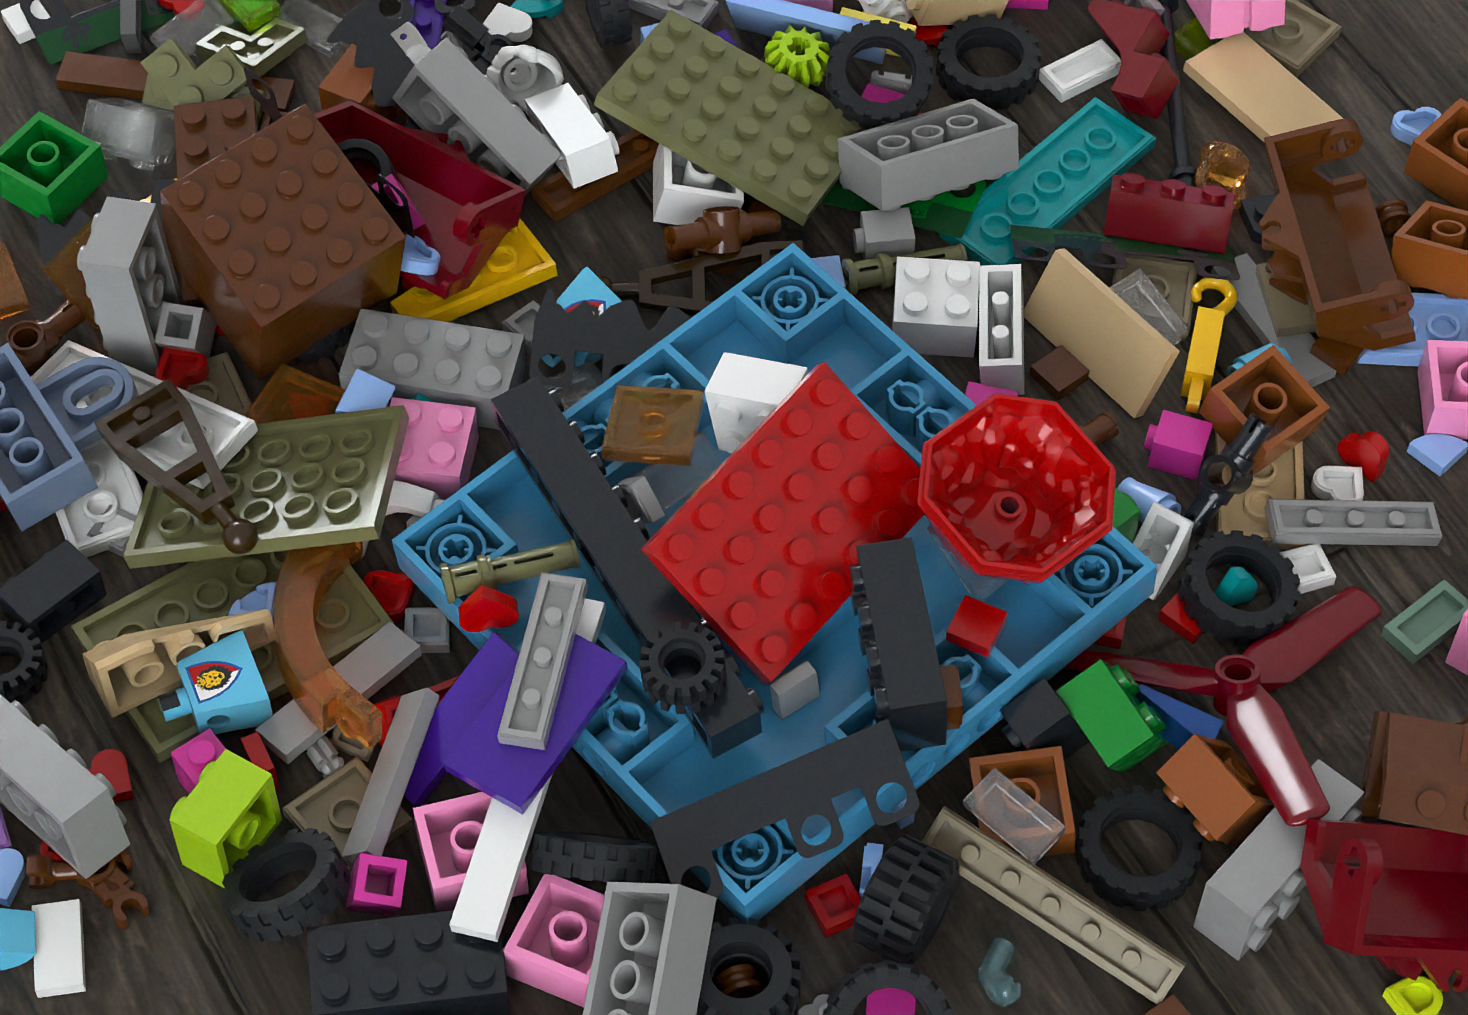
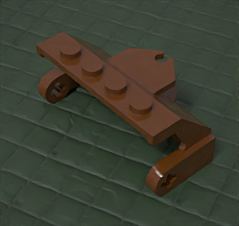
(1331, 241)
(1417, 772)

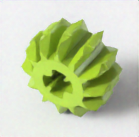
(798, 55)

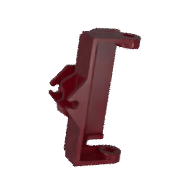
(459, 201)
(1392, 895)

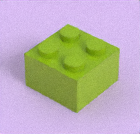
(225, 816)

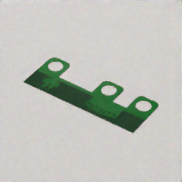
(941, 214)

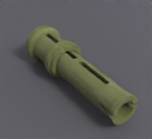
(882, 269)
(469, 576)

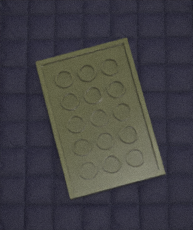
(730, 115)
(295, 481)
(208, 591)

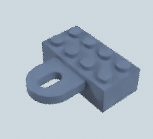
(47, 431)

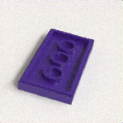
(519, 773)

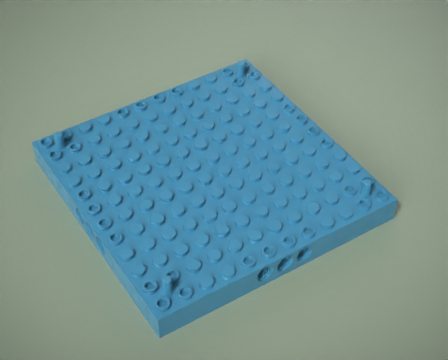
(653, 756)

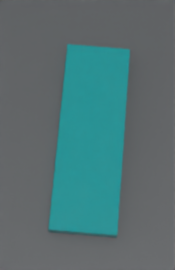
(1054, 181)

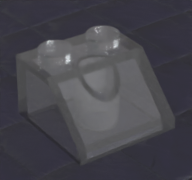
(131, 131)

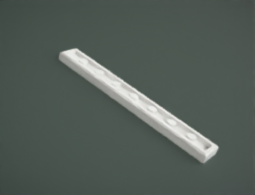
(505, 841)

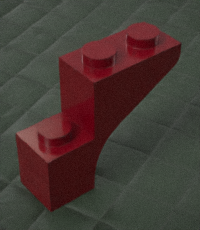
(1144, 75)

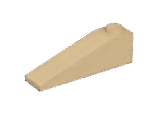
(145, 662)

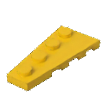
(513, 267)

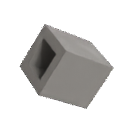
(884, 232)
(185, 328)

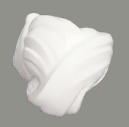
(533, 75)

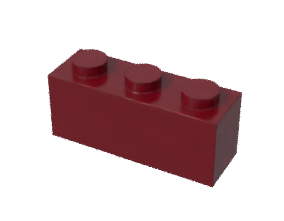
(1169, 213)

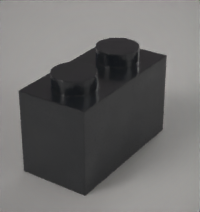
(52, 591)
(1042, 721)

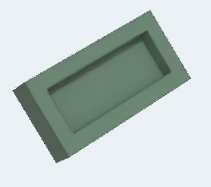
(1426, 622)

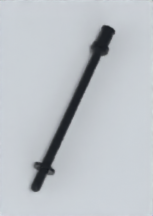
(1183, 169)

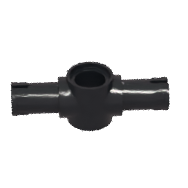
(1240, 459)

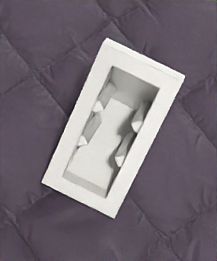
(1165, 541)

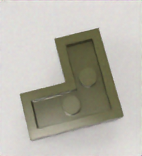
(258, 51)
(187, 84)

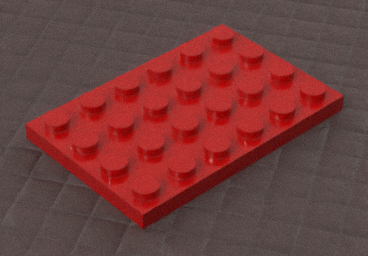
(781, 520)

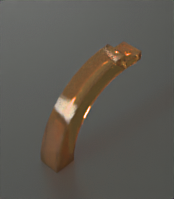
(304, 667)

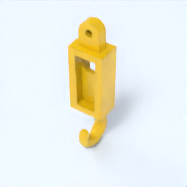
(1205, 341)

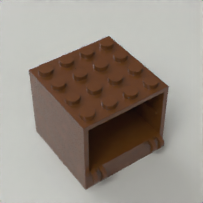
(281, 240)

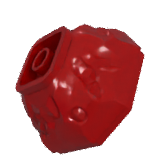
(1023, 461)

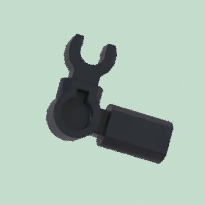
(475, 36)

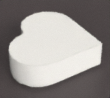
(510, 23)
(1338, 483)

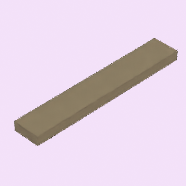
(1055, 907)

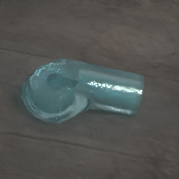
(994, 976)

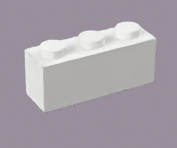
(576, 133)
(1001, 326)

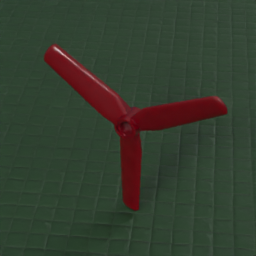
(1242, 688)

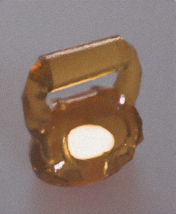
(1225, 167)

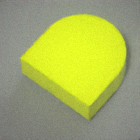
(1414, 997)

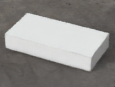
(1080, 70)
(59, 948)

